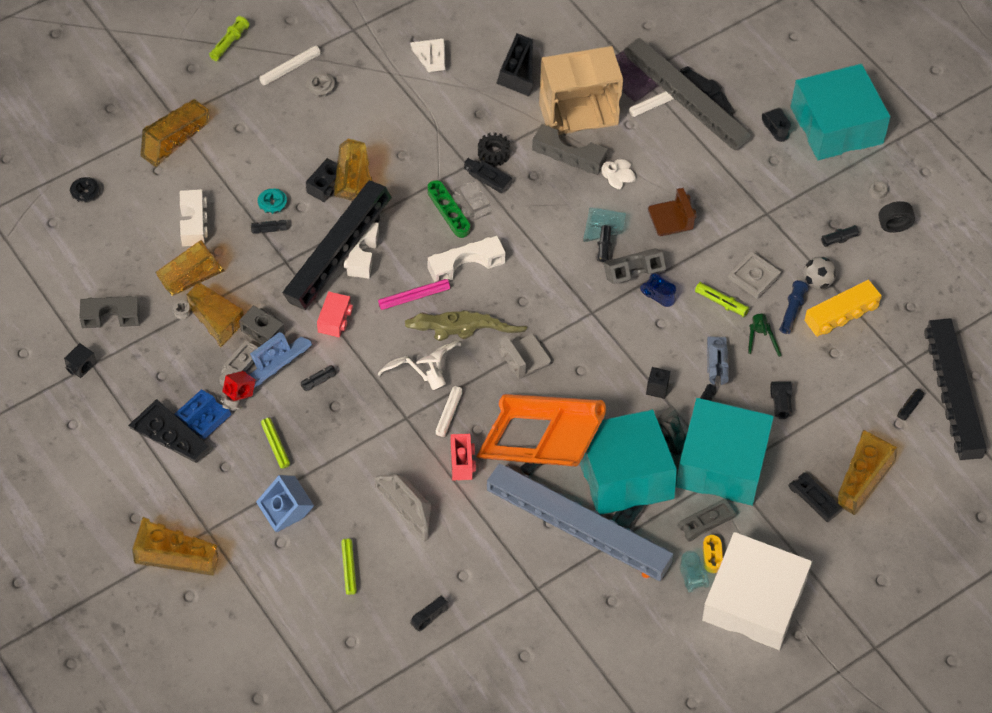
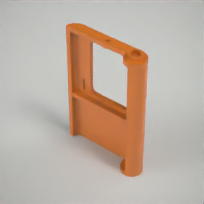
(565, 439)

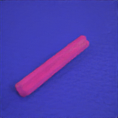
(414, 294)

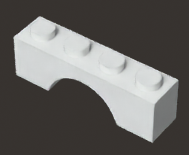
(486, 252)

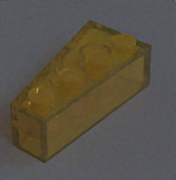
(173, 550)

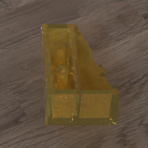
(351, 169)
(189, 268)
(215, 312)

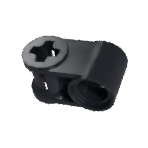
(777, 124)

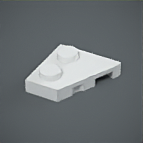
(430, 53)

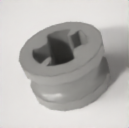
(181, 304)

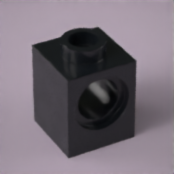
(79, 360)
(658, 382)

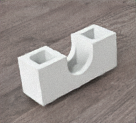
(193, 204)
(360, 262)

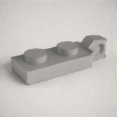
(239, 361)

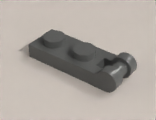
(706, 519)

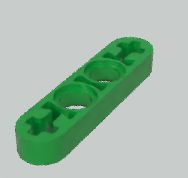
(445, 210)

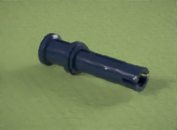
(795, 300)

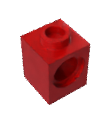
(238, 385)

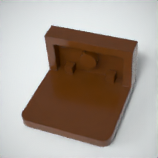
(673, 215)

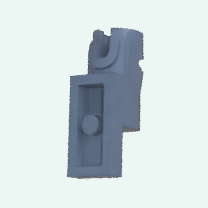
(717, 359)

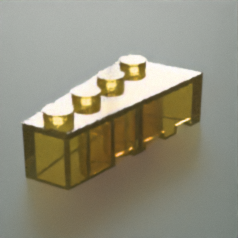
(172, 131)
(866, 470)

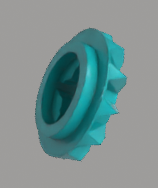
(265, 198)

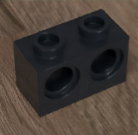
(322, 181)

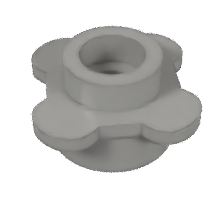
(230, 404)

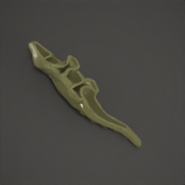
(459, 323)

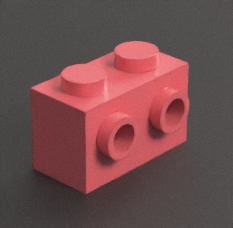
(461, 457)

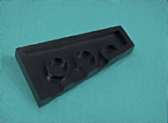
(166, 429)

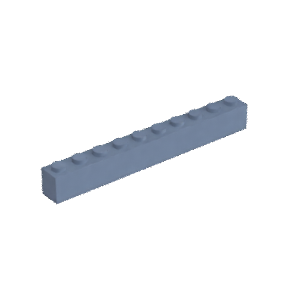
(580, 522)

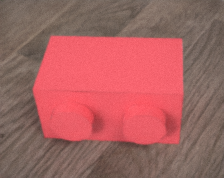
(334, 314)

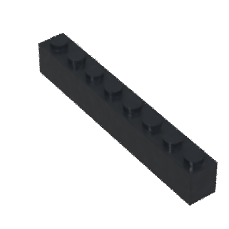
(337, 245)
(955, 389)

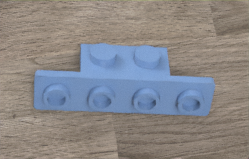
(274, 355)

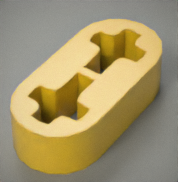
(707, 553)

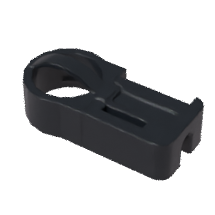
(429, 613)

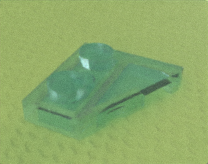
(600, 217)

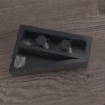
(517, 66)

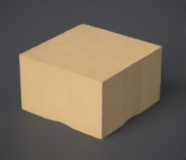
(580, 90)

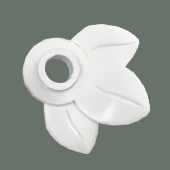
(618, 172)

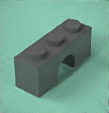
(642, 262)
(95, 309)

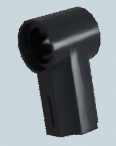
(781, 394)

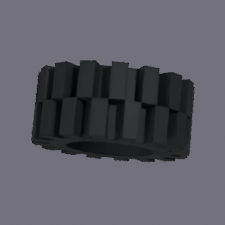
(494, 141)

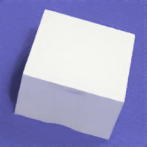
(756, 590)

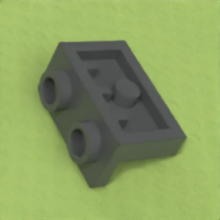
(671, 430)

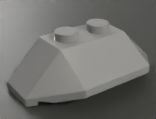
(406, 501)

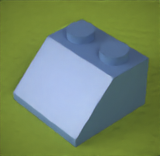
(284, 502)

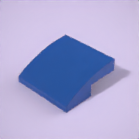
(202, 414)

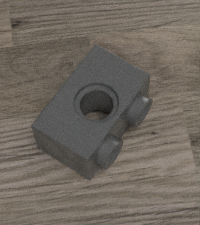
(252, 324)

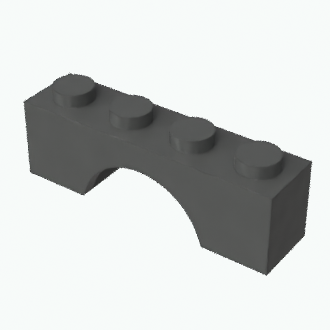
(586, 158)

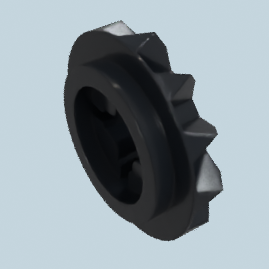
(87, 184)

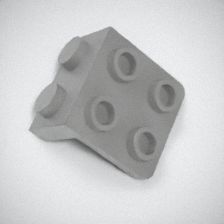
(523, 355)

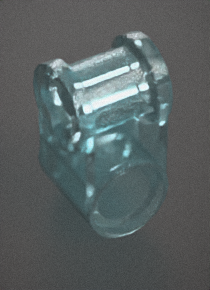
(693, 575)

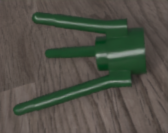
(761, 325)

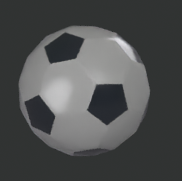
(819, 272)

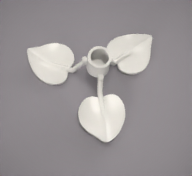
(434, 374)

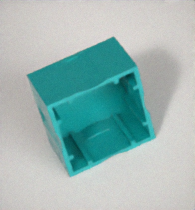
(840, 111)
(724, 451)
(629, 463)

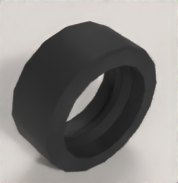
(895, 209)

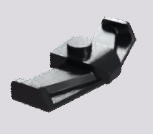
(709, 87)

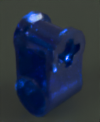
(659, 290)

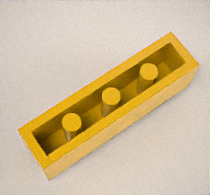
(842, 308)

